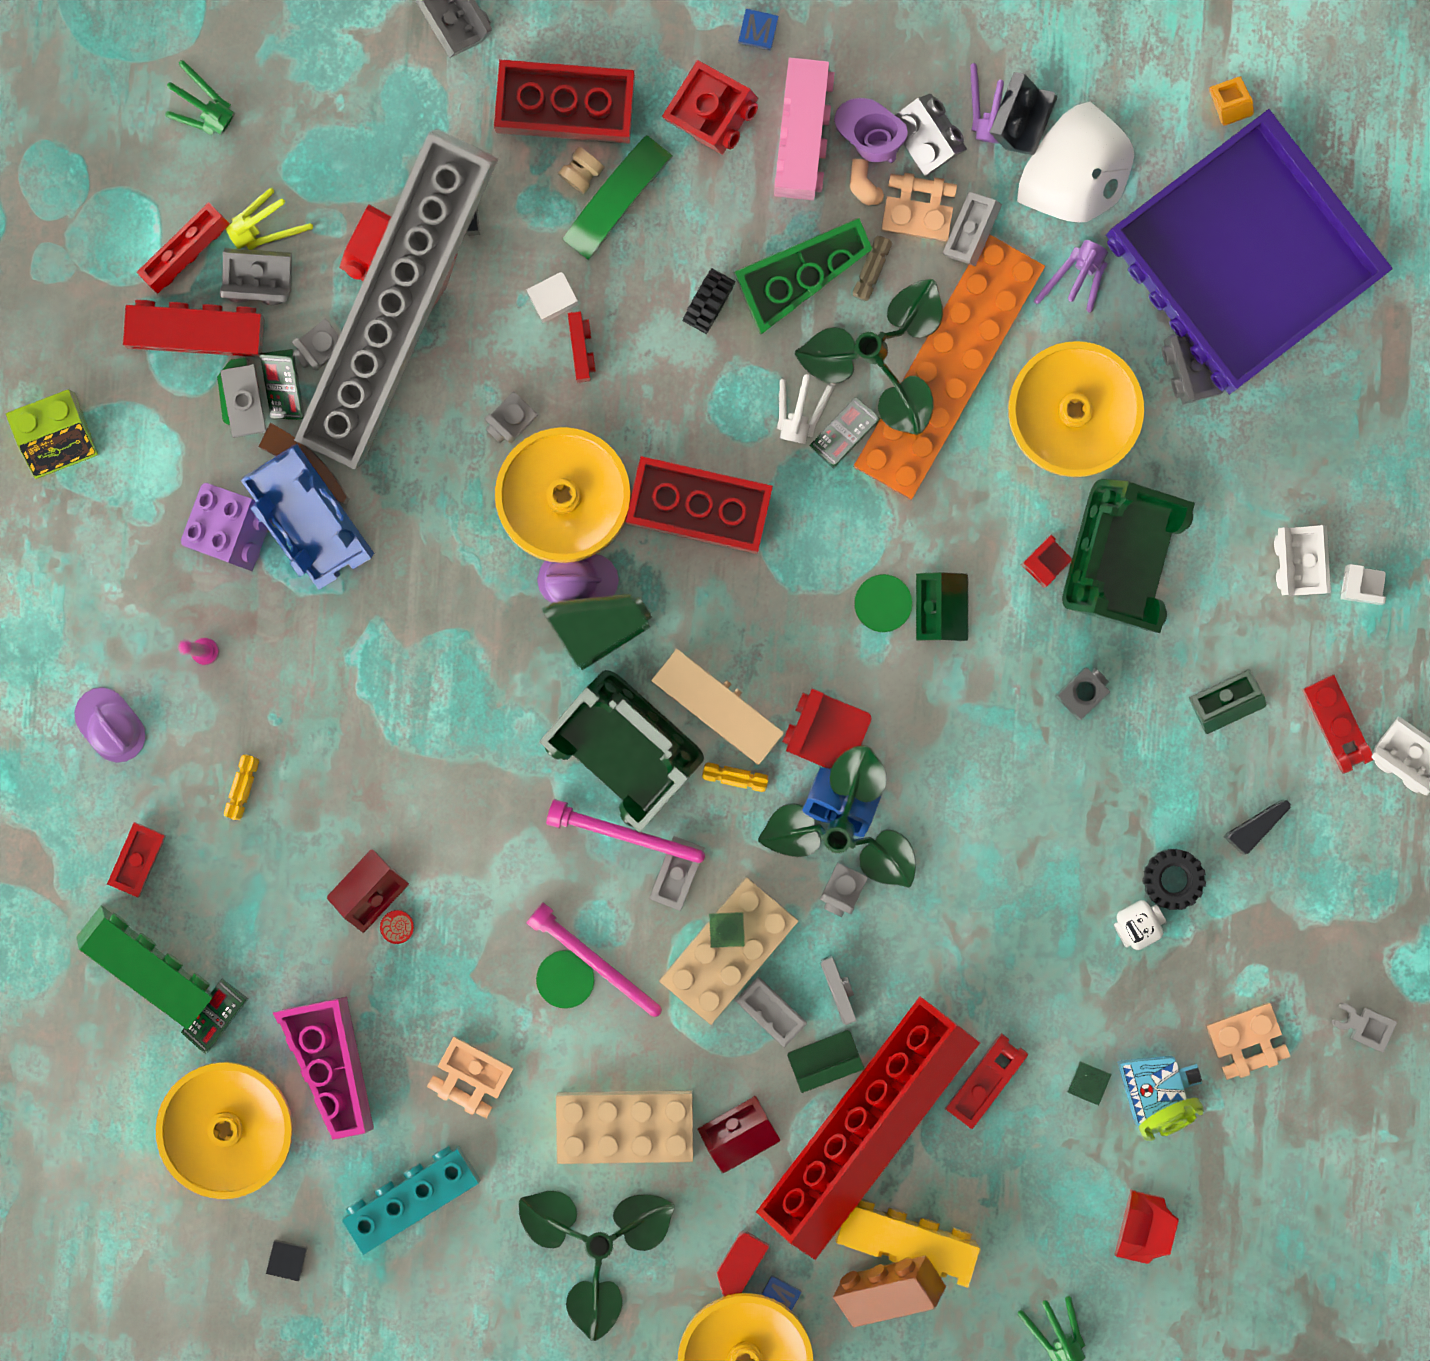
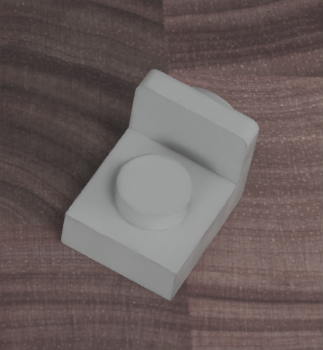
(316, 345)
(510, 419)
(843, 890)

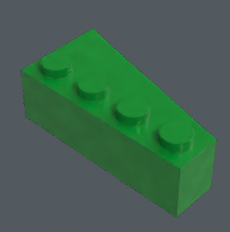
(793, 275)
(143, 967)

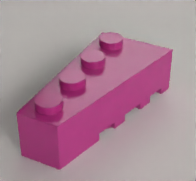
(330, 1063)

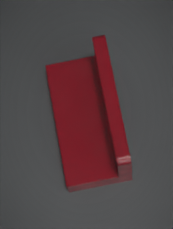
(367, 891)
(738, 1135)

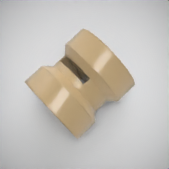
(581, 170)

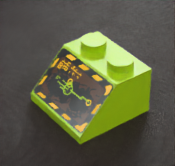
(52, 433)

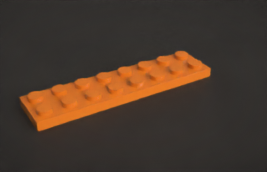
(954, 362)

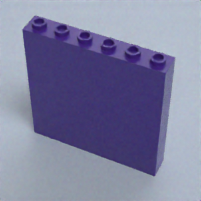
(1247, 252)

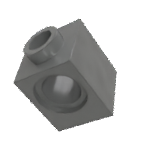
(1070, 700)

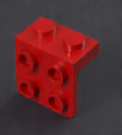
(825, 729)

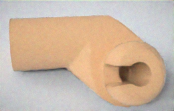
(862, 186)

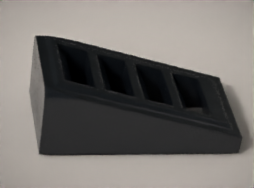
(1252, 831)

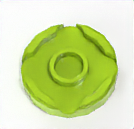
(1171, 1118)

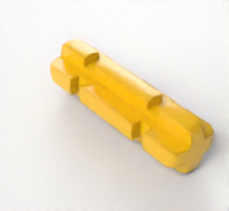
(735, 777)
(241, 787)

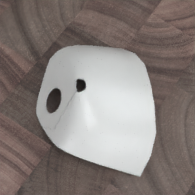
(1061, 170)

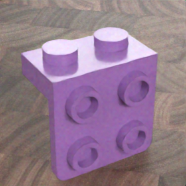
(225, 527)

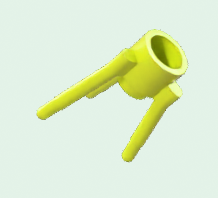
(244, 228)

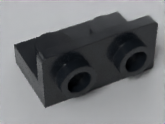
(1023, 115)

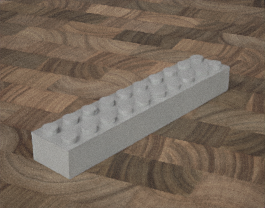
(396, 298)

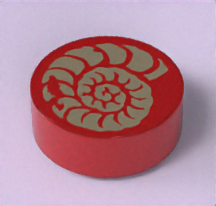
(397, 926)

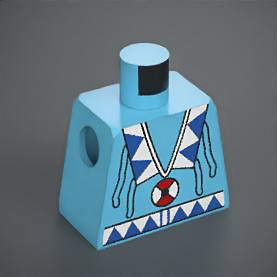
(1155, 1084)

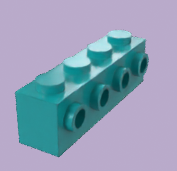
(411, 1199)

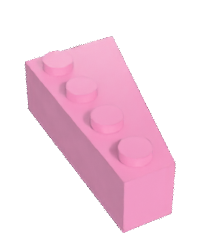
(802, 129)

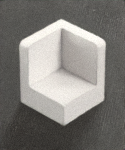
(552, 297)
(1363, 585)

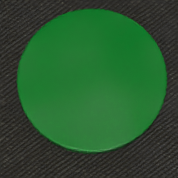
(883, 603)
(564, 979)

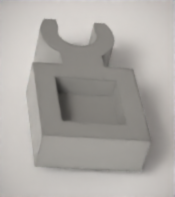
(1368, 1028)

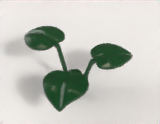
(831, 356)
(862, 777)
(641, 1220)

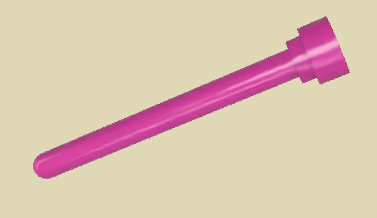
(203, 651)
(562, 815)
(545, 921)

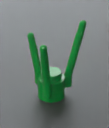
(215, 115)
(1065, 1346)

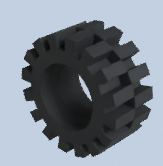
(708, 301)
(1191, 891)

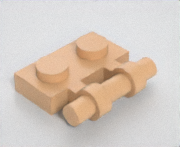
(917, 217)
(1245, 1030)
(476, 1069)

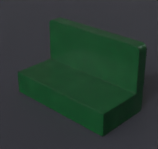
(941, 606)
(825, 1061)

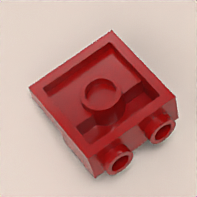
(711, 107)

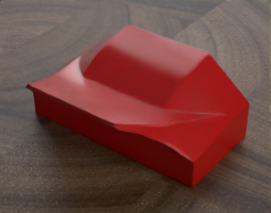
(1146, 1228)

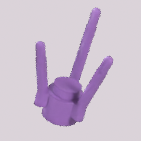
(984, 125)
(1089, 260)

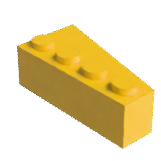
(902, 1238)

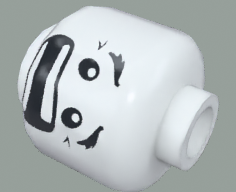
(1139, 925)

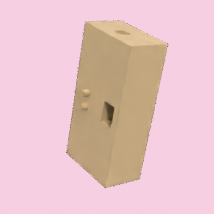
(717, 706)

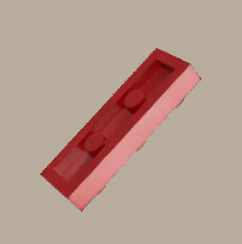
(183, 248)

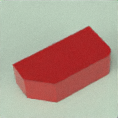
(740, 1263)

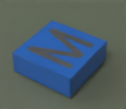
(758, 29)
(781, 1292)

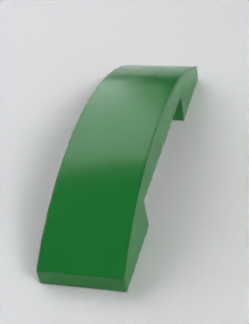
(616, 196)

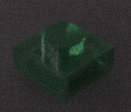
(726, 929)
(1089, 1083)

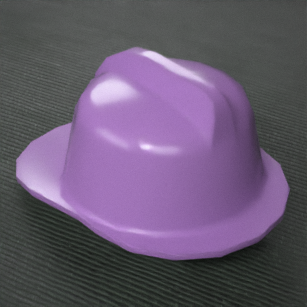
(871, 129)
(578, 580)
(109, 725)

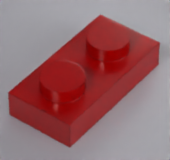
(579, 332)
(136, 859)

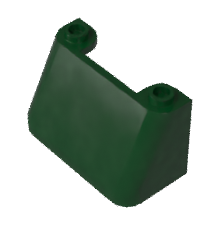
(1124, 553)
(597, 625)
(625, 746)

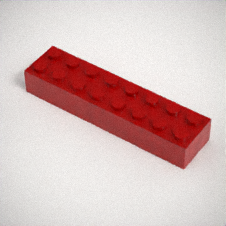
(867, 1128)

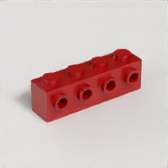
(193, 329)

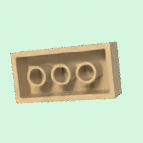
(713, 976)
(624, 1127)

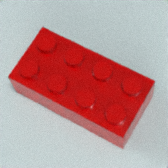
(564, 101)
(699, 505)

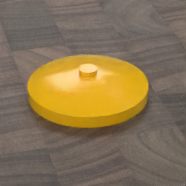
(1076, 409)
(562, 494)
(224, 1130)
(745, 1330)

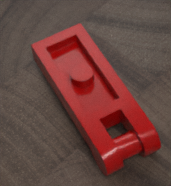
(1337, 723)
(985, 1082)

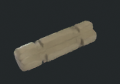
(872, 268)

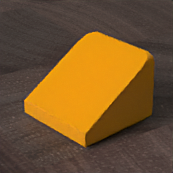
(1232, 101)

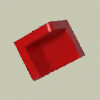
(1046, 561)

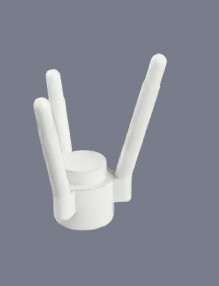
(796, 426)

